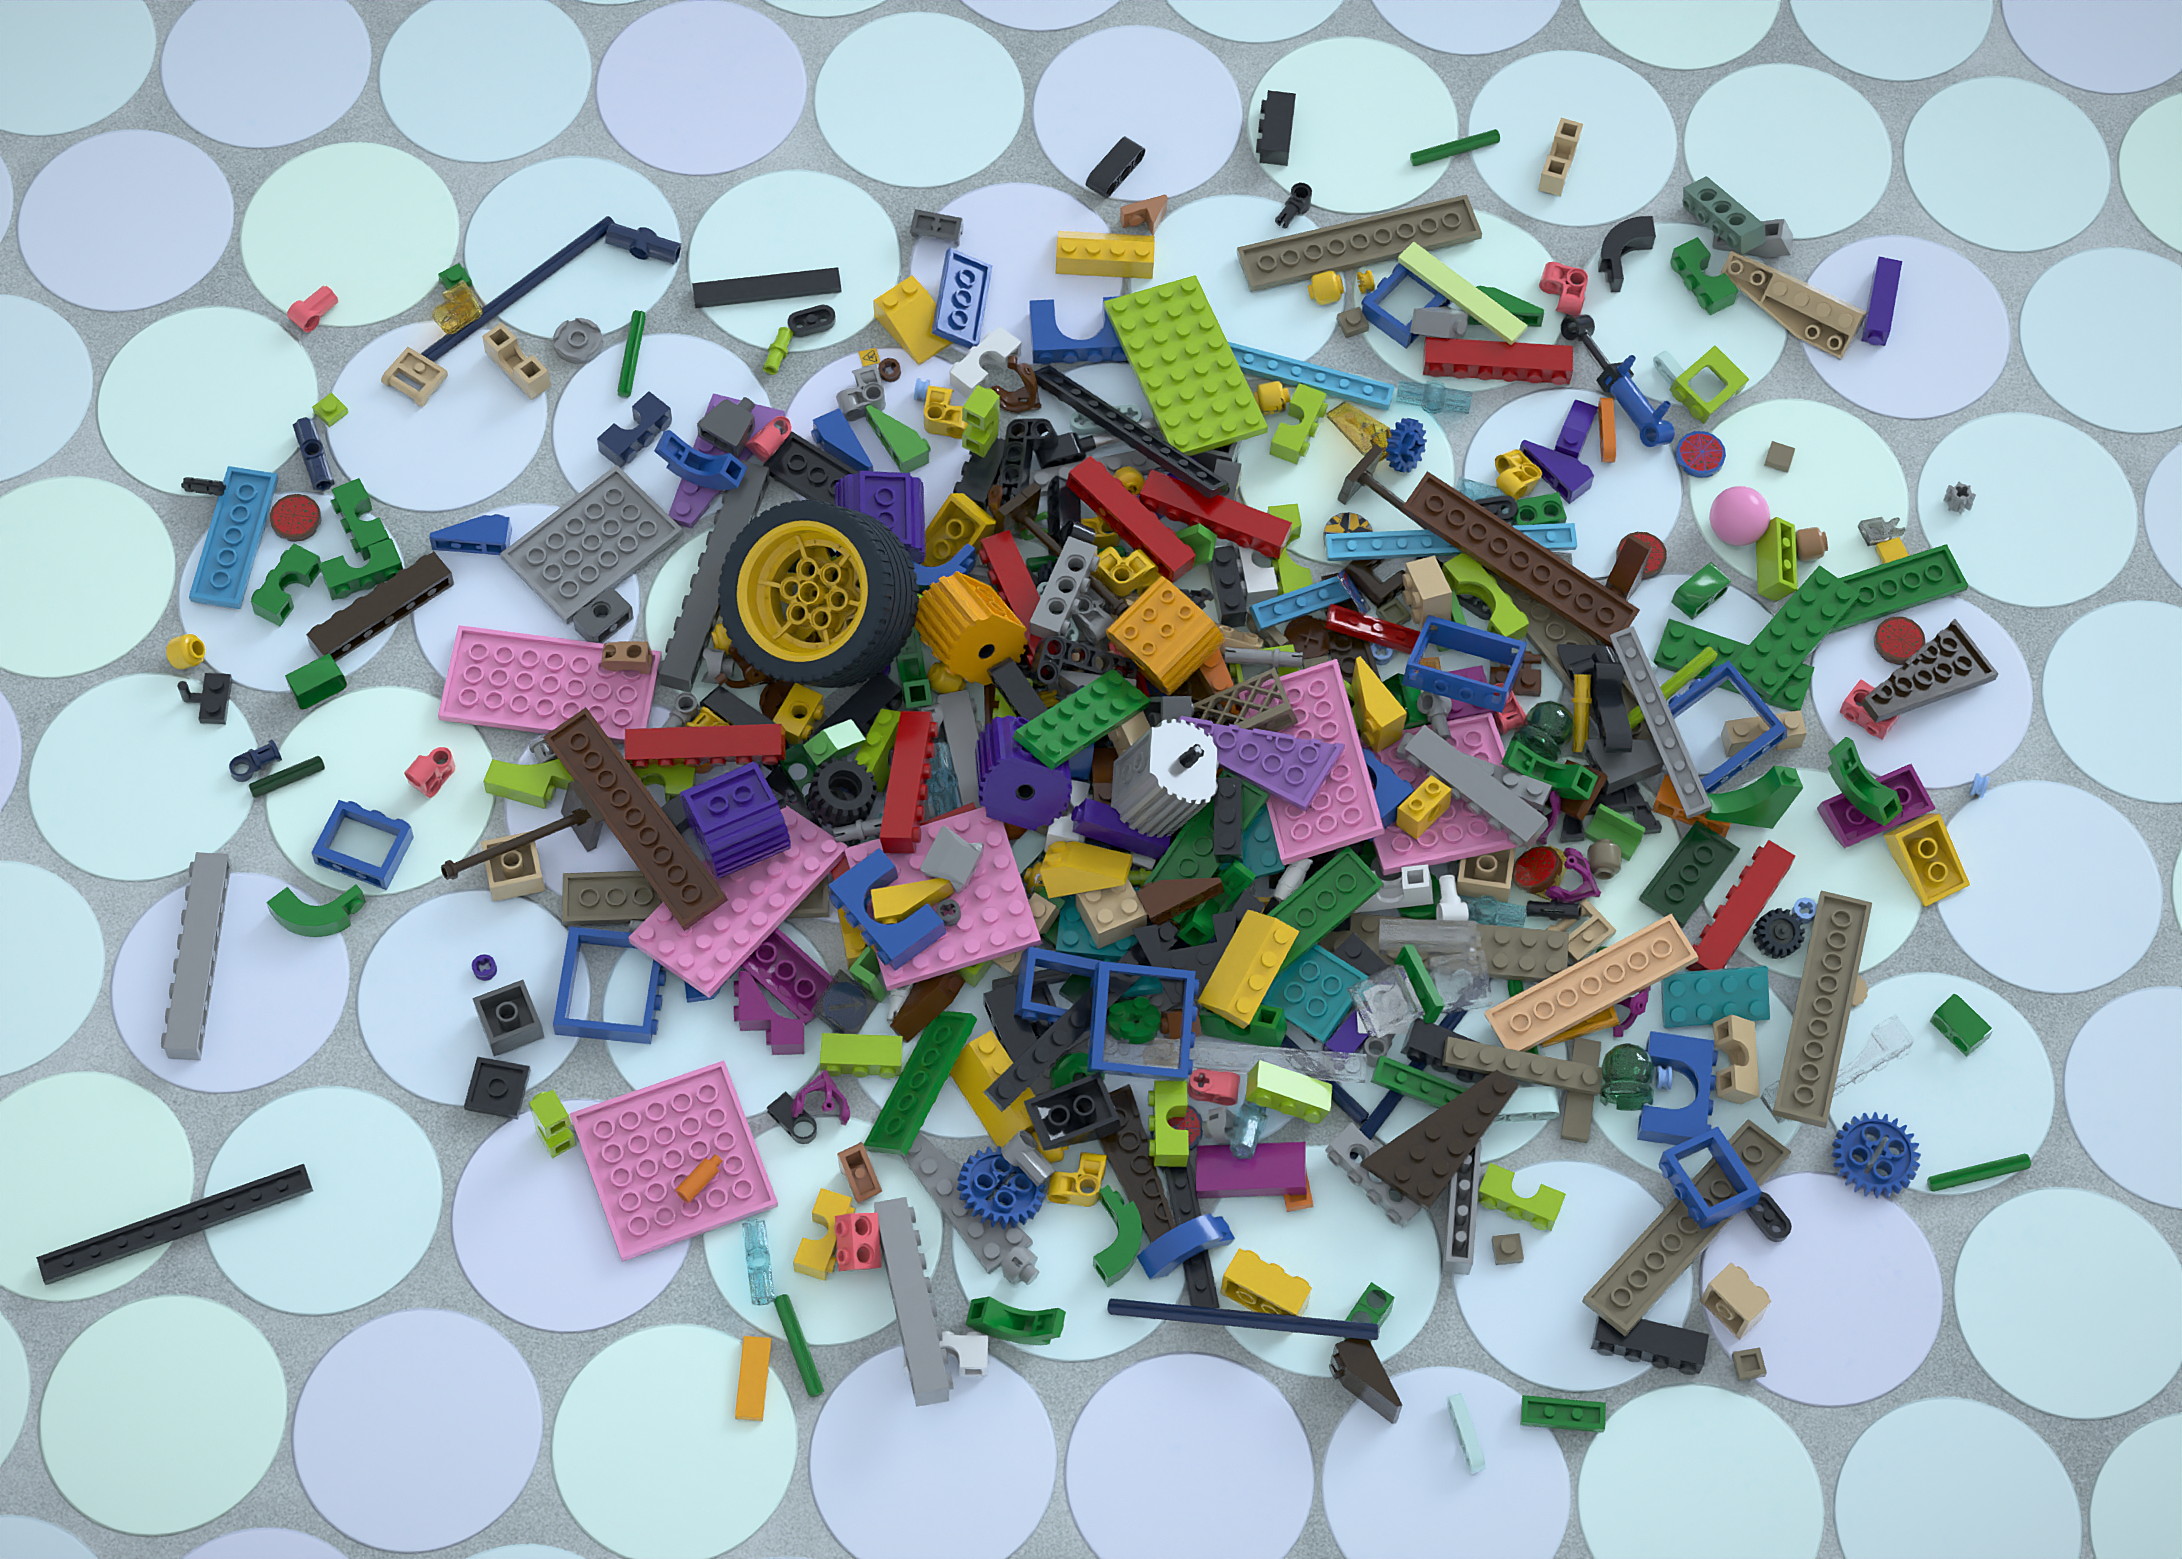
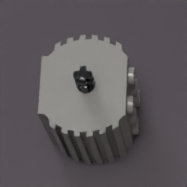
(1165, 778)

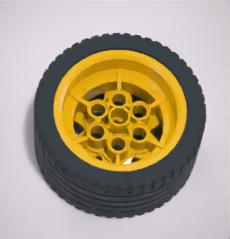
(757, 580)

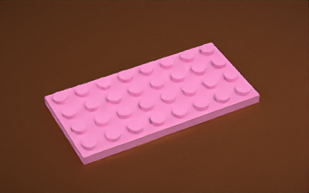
(541, 683)
(1345, 803)
(756, 905)

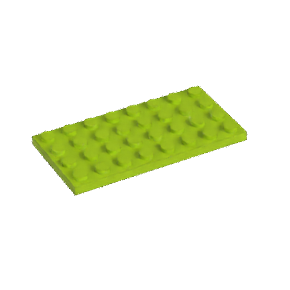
(1185, 366)

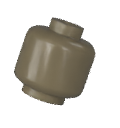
(1604, 859)

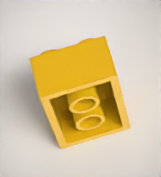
(1264, 1286)

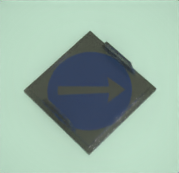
(844, 1004)

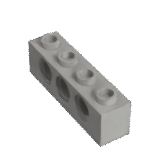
(1074, 554)
(1353, 1140)

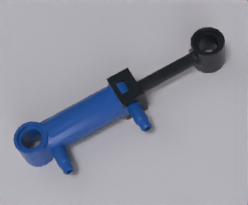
(1618, 381)

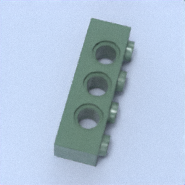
(1723, 215)

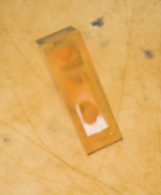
(1360, 428)

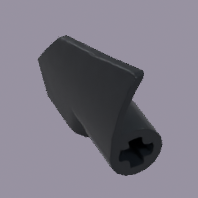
(1581, 658)

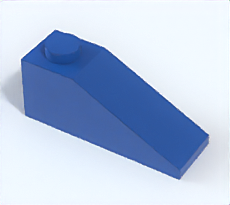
(840, 441)
(479, 535)

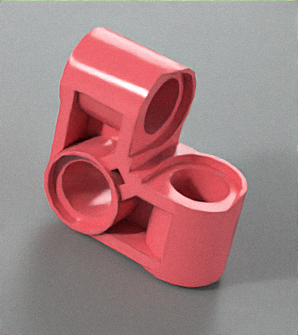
(1559, 280)
(769, 439)
(427, 775)

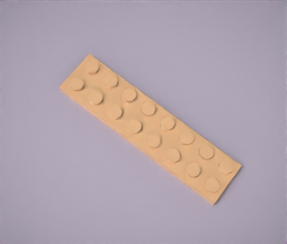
(1591, 985)

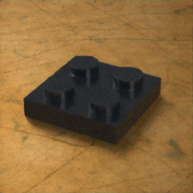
(497, 1088)

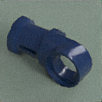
(255, 760)

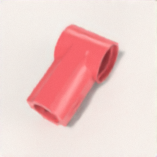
(308, 313)

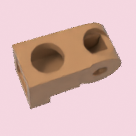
(627, 656)

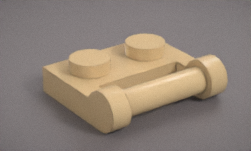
(417, 369)
(1588, 935)

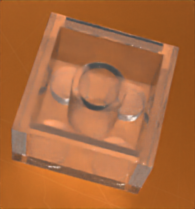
(1462, 981)
(1385, 1001)

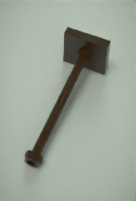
(1362, 476)
(1021, 512)
(578, 813)

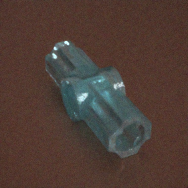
(1434, 397)
(942, 797)
(1501, 913)
(1249, 1125)
(761, 1276)

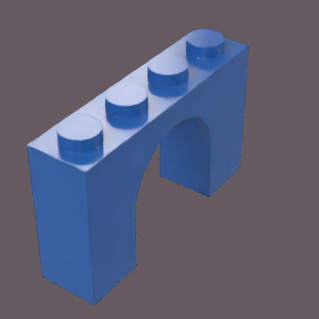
(1052, 346)
(1389, 790)
(894, 942)
(1694, 1060)

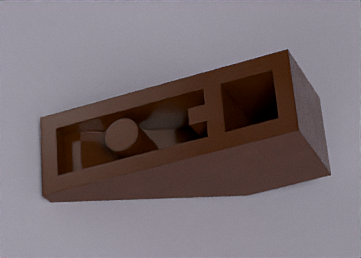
(1629, 568)
(1102, 774)
(1173, 897)
(926, 1003)

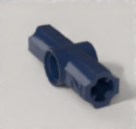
(643, 243)
(317, 464)

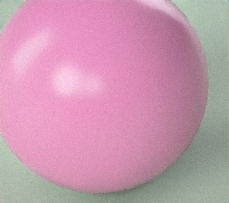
(1739, 516)

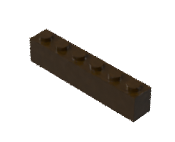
(381, 608)

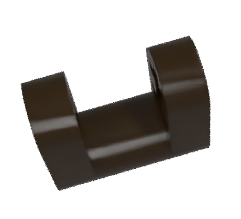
(1371, 585)

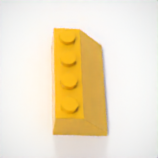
(1105, 254)
(1247, 967)
(974, 1072)

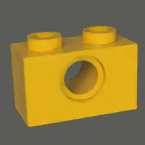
(800, 701)
(1423, 807)

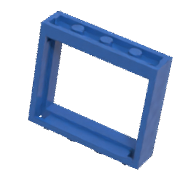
(1472, 642)
(1753, 751)
(1098, 1022)
(604, 1030)

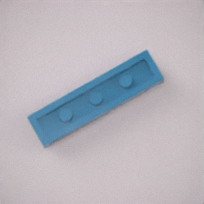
(1298, 603)

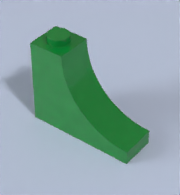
(1760, 802)

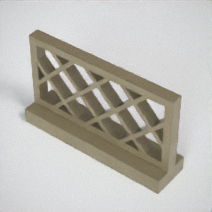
(1267, 719)

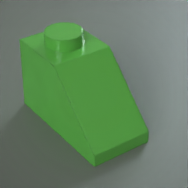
(834, 742)

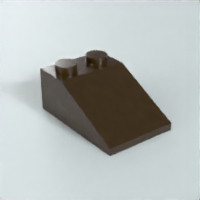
(1364, 1376)

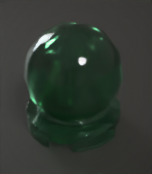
(1546, 729)
(1627, 1077)

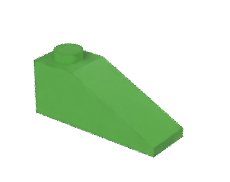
(899, 440)

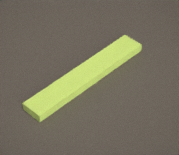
(1462, 293)

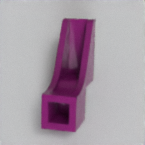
(755, 1014)

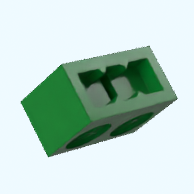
(1537, 507)

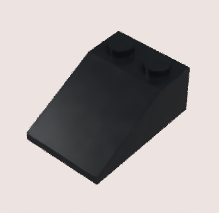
(1073, 1113)

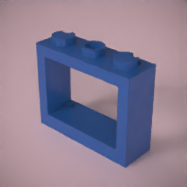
(1384, 320)
(354, 867)
(1050, 960)
(1731, 1165)

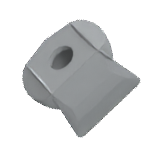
(952, 859)

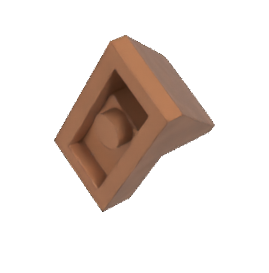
(1147, 211)
(859, 1172)

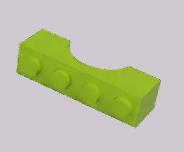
(1289, 574)
(1468, 577)

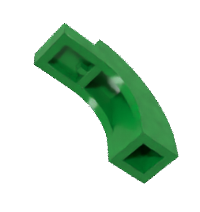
(912, 673)
(1568, 780)
(1859, 786)
(315, 920)
(1198, 925)
(1121, 1255)
(1015, 1324)

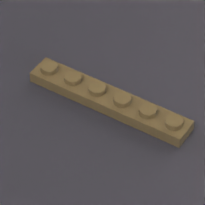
(1522, 1066)

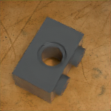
(599, 630)

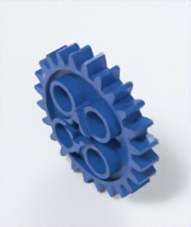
(1898, 1167)
(983, 1171)

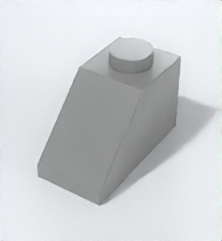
(1439, 322)

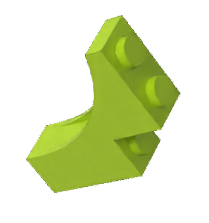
(526, 783)

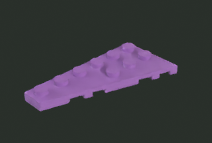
(693, 500)
(1273, 760)

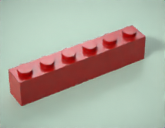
(1497, 360)
(1219, 514)
(1130, 518)
(1014, 585)
(704, 745)
(908, 782)
(1743, 907)

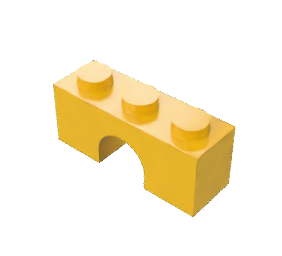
(817, 1256)

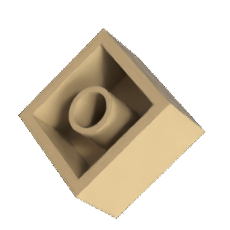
(1426, 591)
(514, 872)
(1487, 875)
(1111, 913)
(1736, 1300)

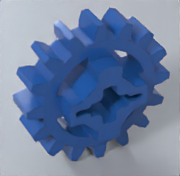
(1406, 445)

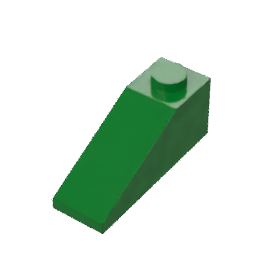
(1523, 310)

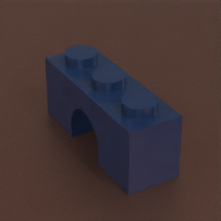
(623, 445)

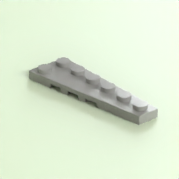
(940, 1180)

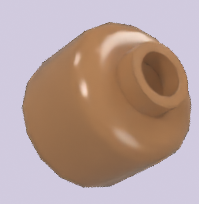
(1810, 543)

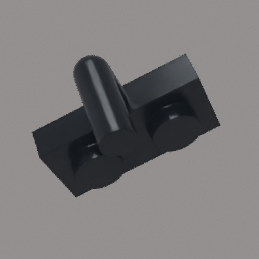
(213, 698)

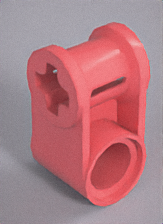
(1512, 715)
(1216, 1087)

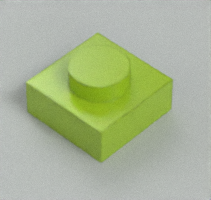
(330, 409)

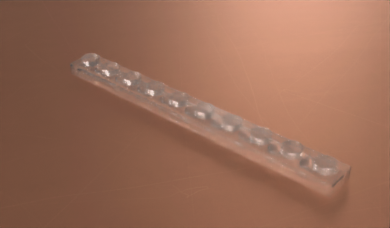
(1238, 1058)

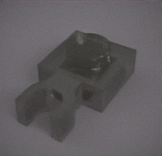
(1878, 531)

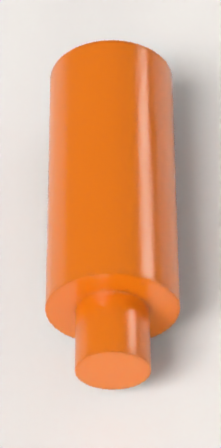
(698, 1178)

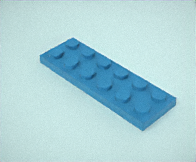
(233, 538)

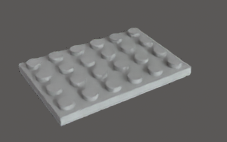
(591, 543)

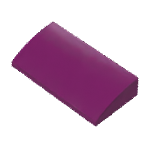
(1852, 826)
(788, 974)
(1271, 1171)

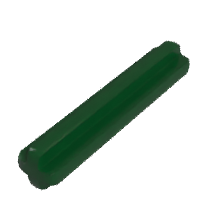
(286, 776)

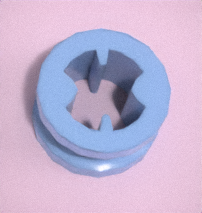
(921, 389)
(1381, 660)
(1979, 785)
(1803, 903)
(1663, 1077)

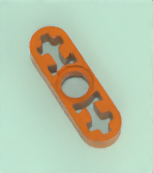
(1607, 430)

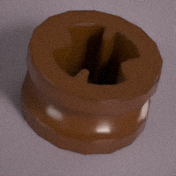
(893, 363)

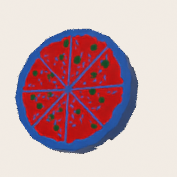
(1700, 454)

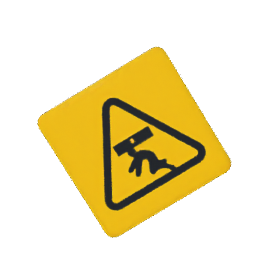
(869, 357)

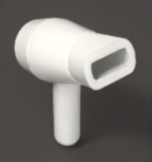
(1291, 879)

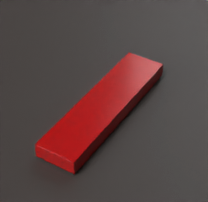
(1371, 629)

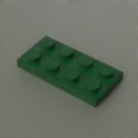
(1689, 874)

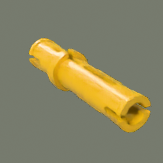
(1581, 711)

